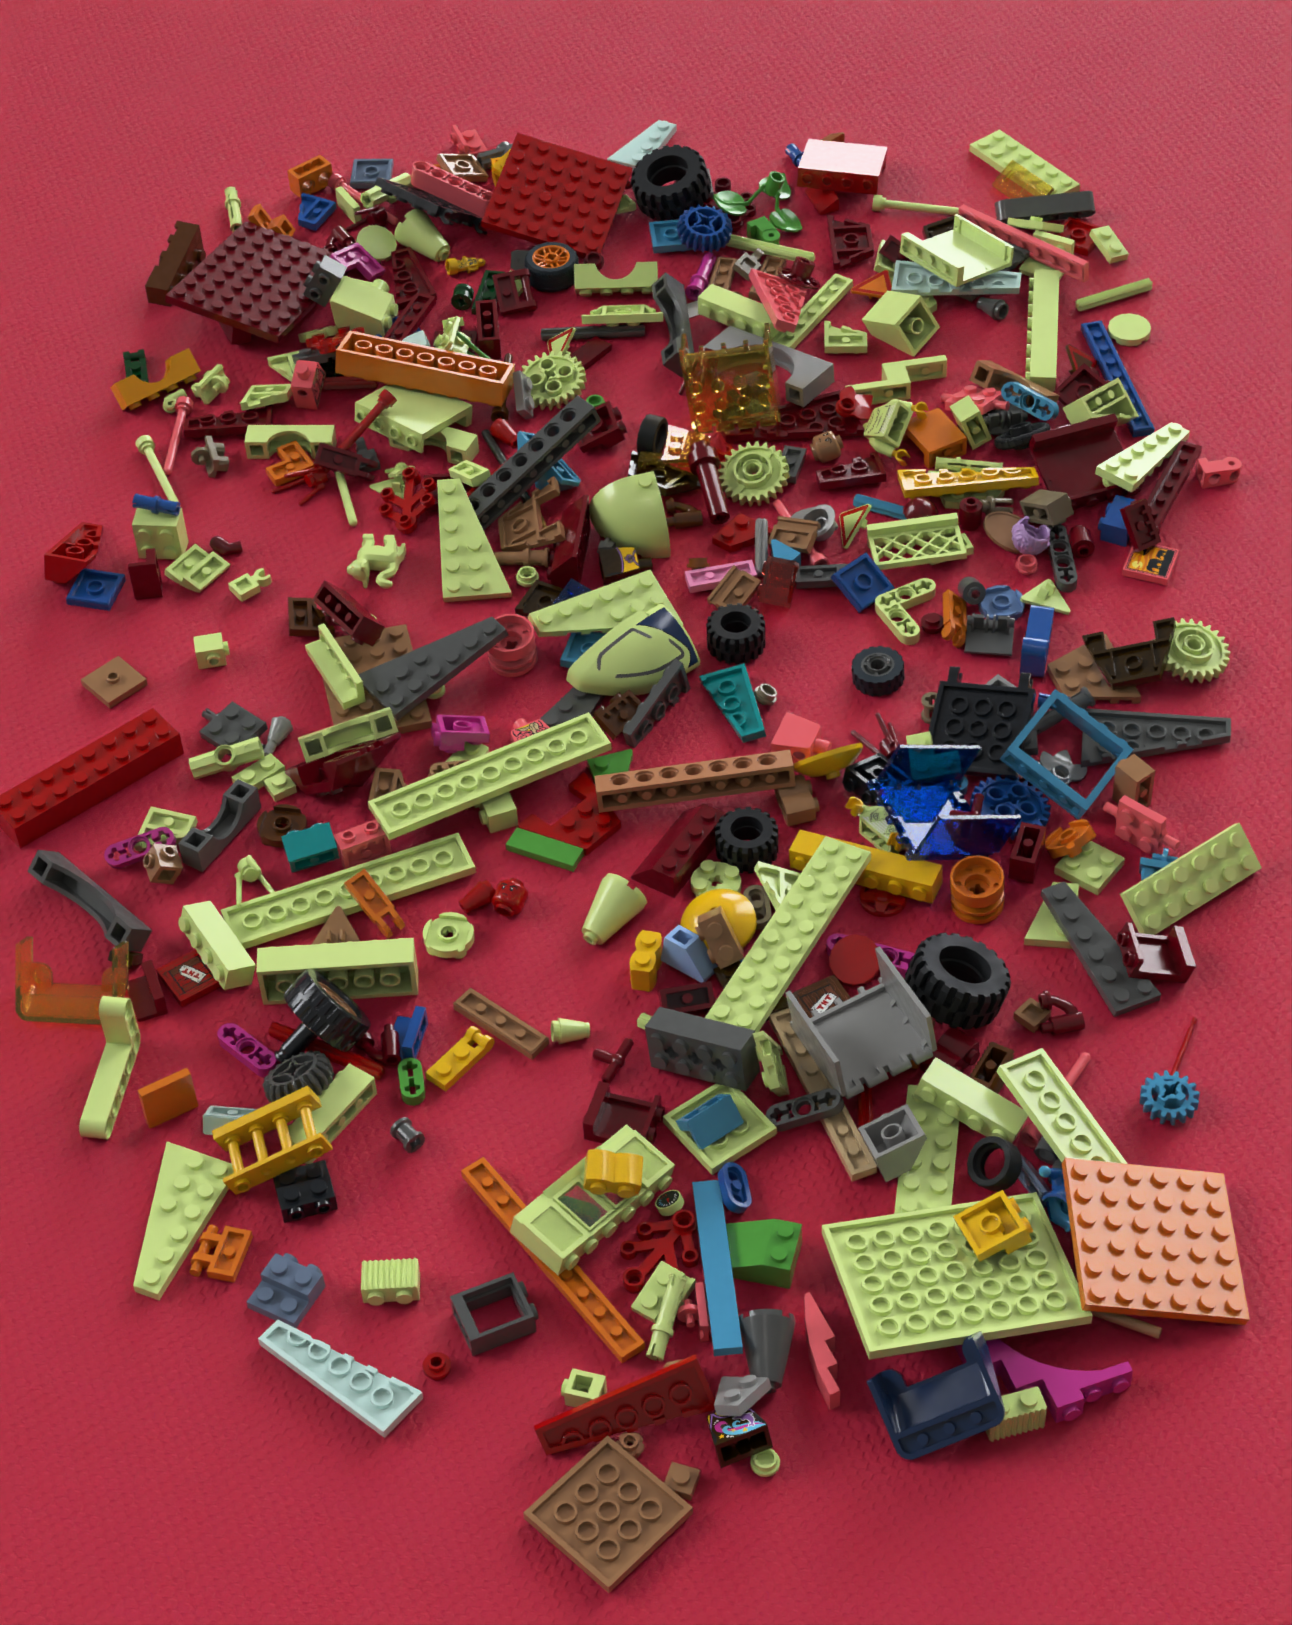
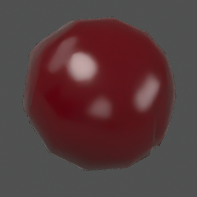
(919, 507)

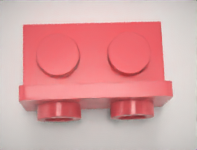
(467, 141)
(362, 844)

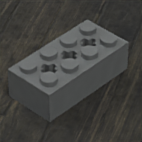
(702, 1048)

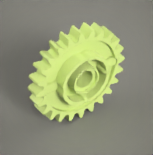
(738, 477)
(1197, 652)

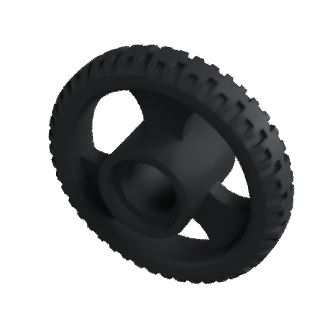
(1019, 435)

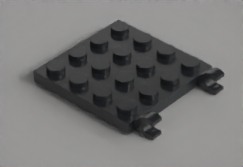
(433, 205)
(982, 717)

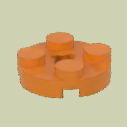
(1070, 840)

